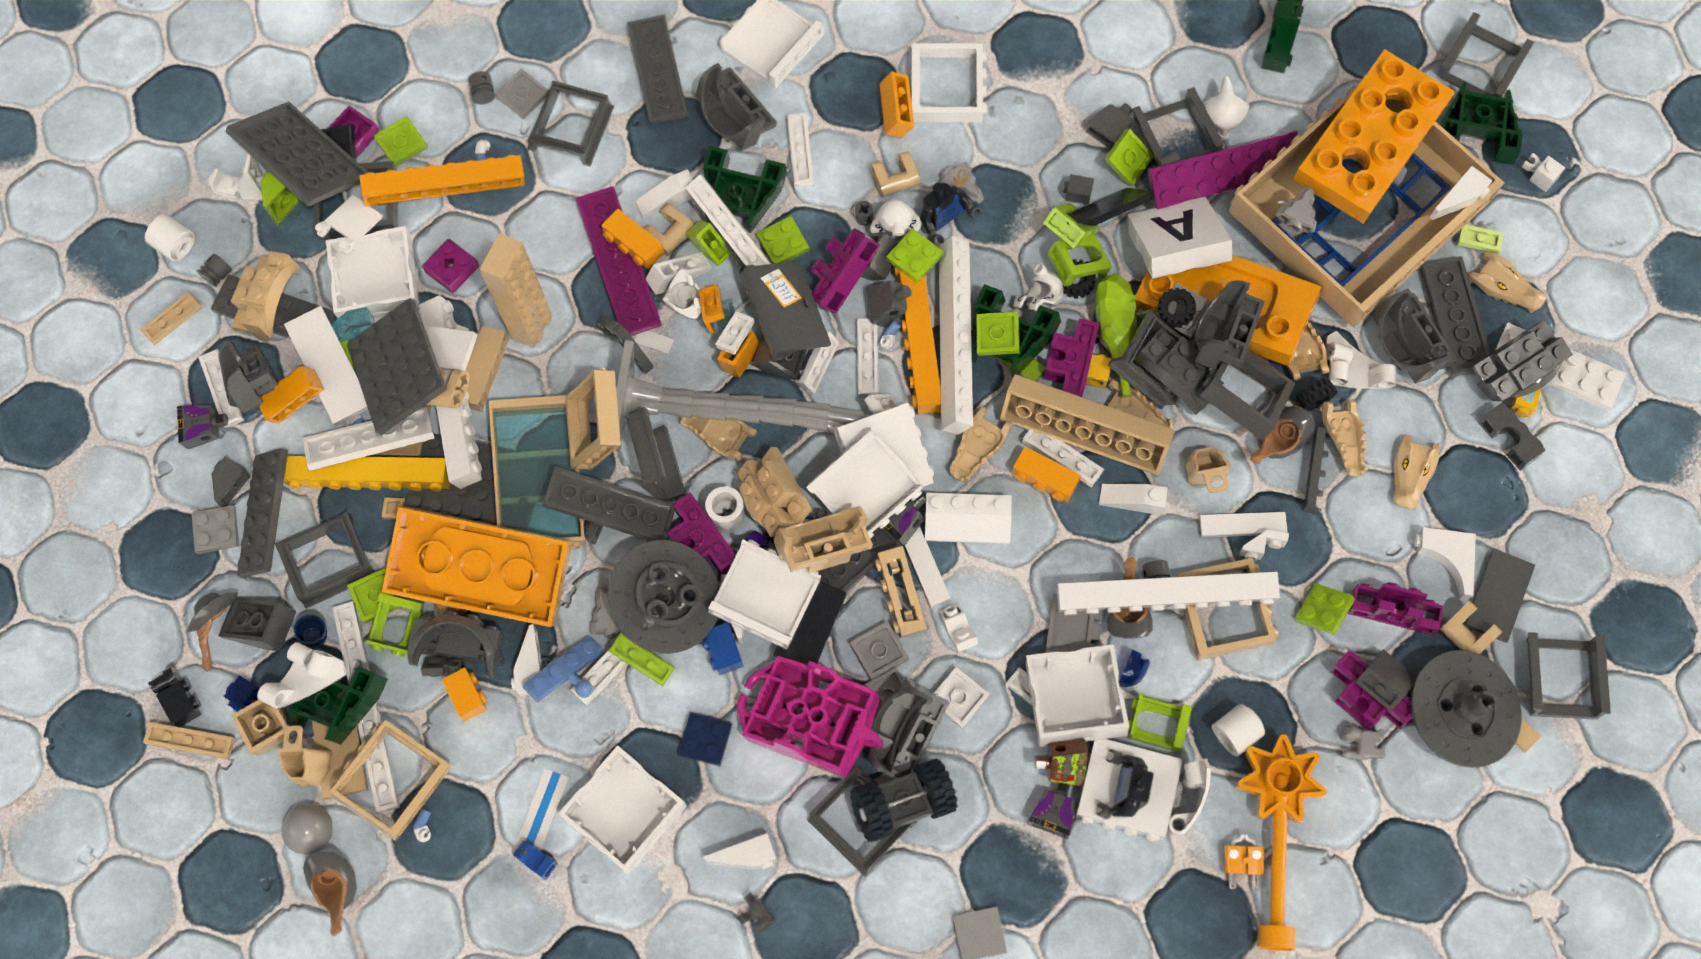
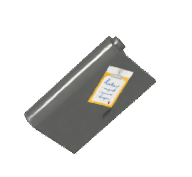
(784, 308)

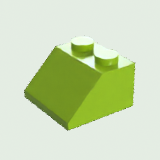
(277, 198)

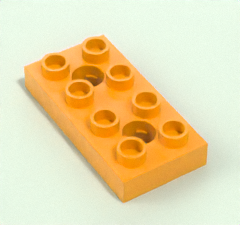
(1373, 136)

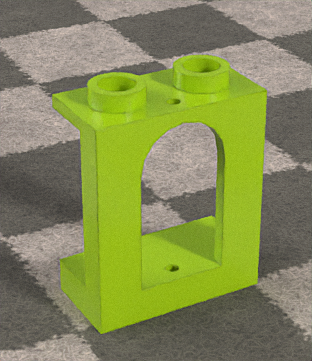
(1066, 227)
(1068, 270)
(376, 635)
(1146, 704)

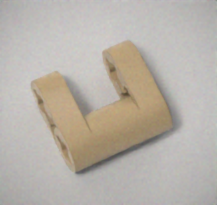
(897, 182)
(675, 233)
(455, 392)
(1463, 637)

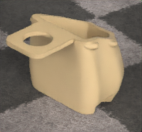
(1208, 466)
(303, 764)

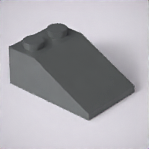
(257, 623)

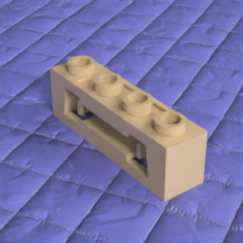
(911, 626)

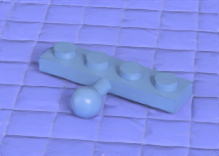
(565, 669)

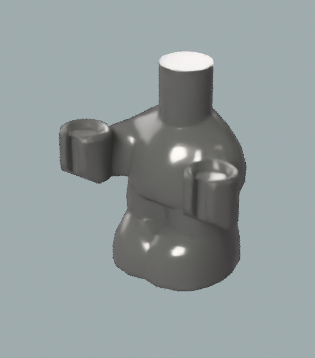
(758, 913)

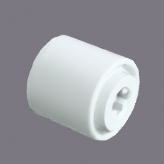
(169, 237)
(725, 499)
(1238, 729)

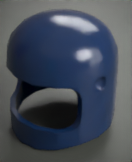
(310, 631)

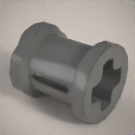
(864, 213)

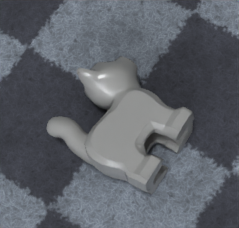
(1365, 740)

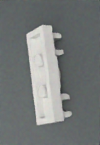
(817, 366)

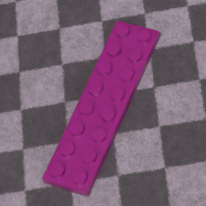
(1214, 170)
(621, 275)

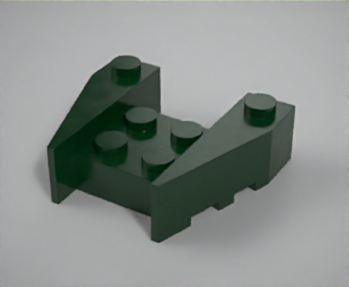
(1282, 35)
(1486, 118)
(741, 192)
(1032, 336)
(340, 705)

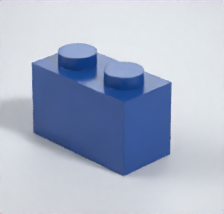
(723, 649)

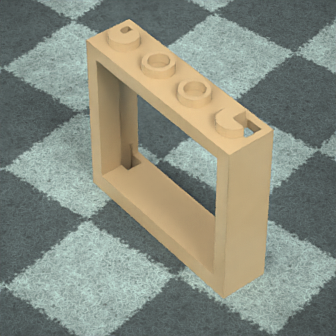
(583, 453)
(1201, 650)
(365, 751)

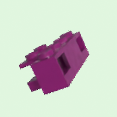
(845, 270)
(1071, 357)
(701, 534)
(1397, 607)
(1359, 702)

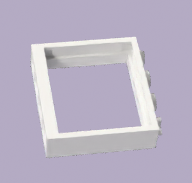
(948, 114)

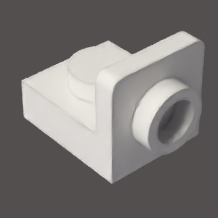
(223, 184)

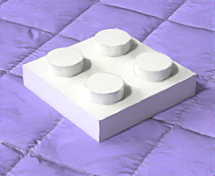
(963, 695)

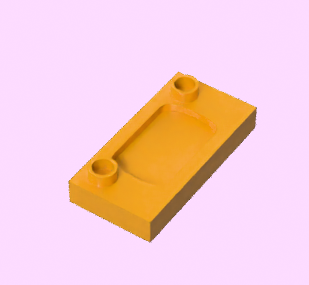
(1283, 315)
(476, 566)

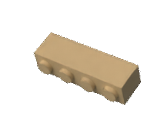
(484, 365)

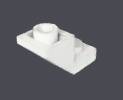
(1256, 547)
(958, 627)

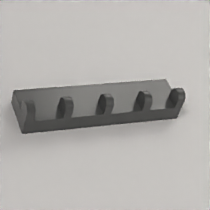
(1315, 471)

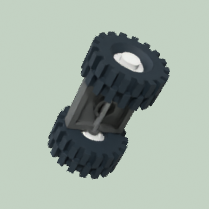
(903, 800)

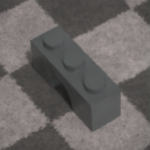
(1503, 421)

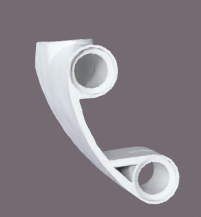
(1354, 369)
(309, 673)
(1195, 778)

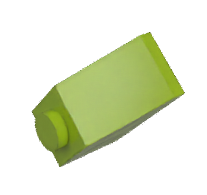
(708, 242)

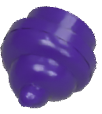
(757, 537)

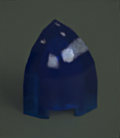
(1134, 670)

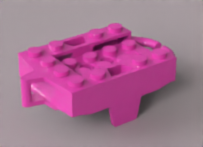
(797, 686)

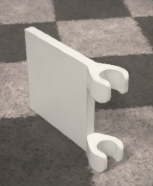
(350, 220)

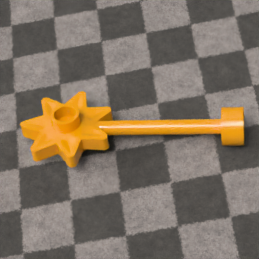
(1281, 787)

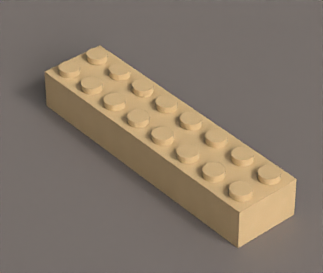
(516, 290)
(1086, 424)

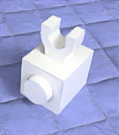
(1544, 173)

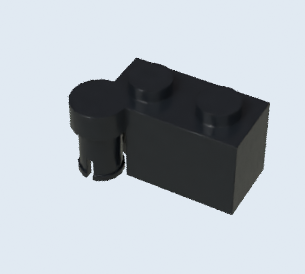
(175, 697)

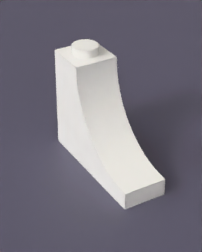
(1454, 552)

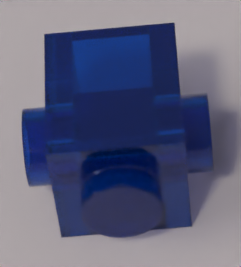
(241, 693)

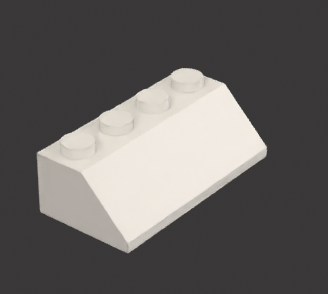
(968, 518)

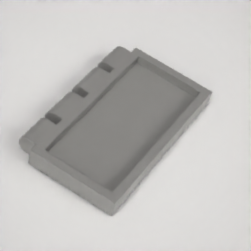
(1072, 631)

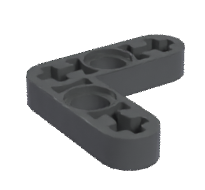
(617, 332)

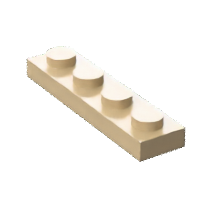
(189, 740)

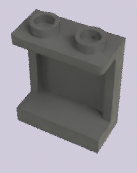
(1386, 680)

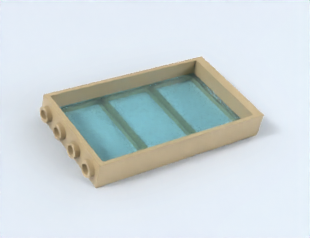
(527, 444)

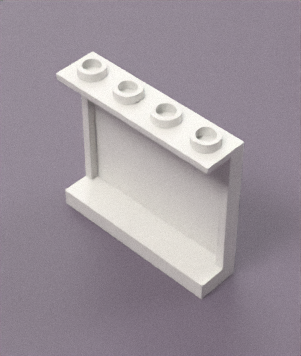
(770, 40)
(898, 432)
(868, 478)
(764, 594)
(1102, 783)

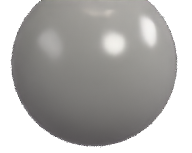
(307, 829)

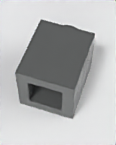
(1078, 189)

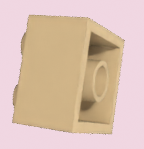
(262, 726)

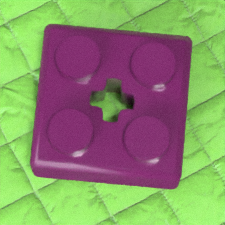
(363, 127)
(450, 277)

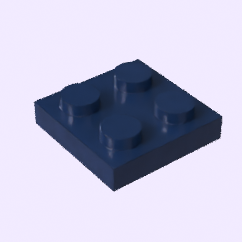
(705, 739)

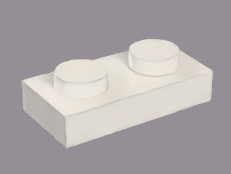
(735, 333)
(880, 402)

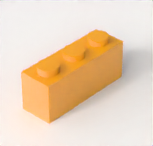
(896, 104)
(632, 239)
(291, 394)
(1046, 475)

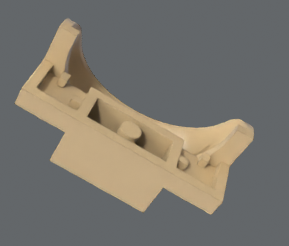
(260, 293)
(767, 488)
(823, 540)

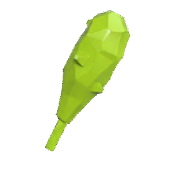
(1116, 317)

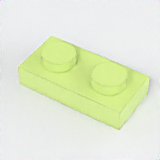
(1480, 239)

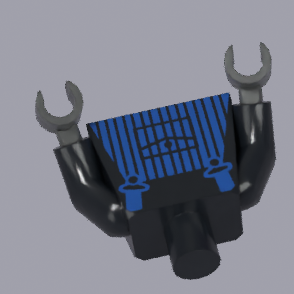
(943, 206)
(1132, 787)

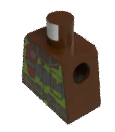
(1065, 762)

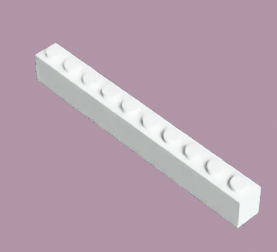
(955, 336)
(454, 424)
(1168, 592)

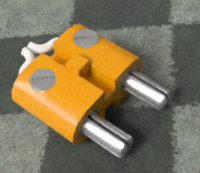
(1244, 861)

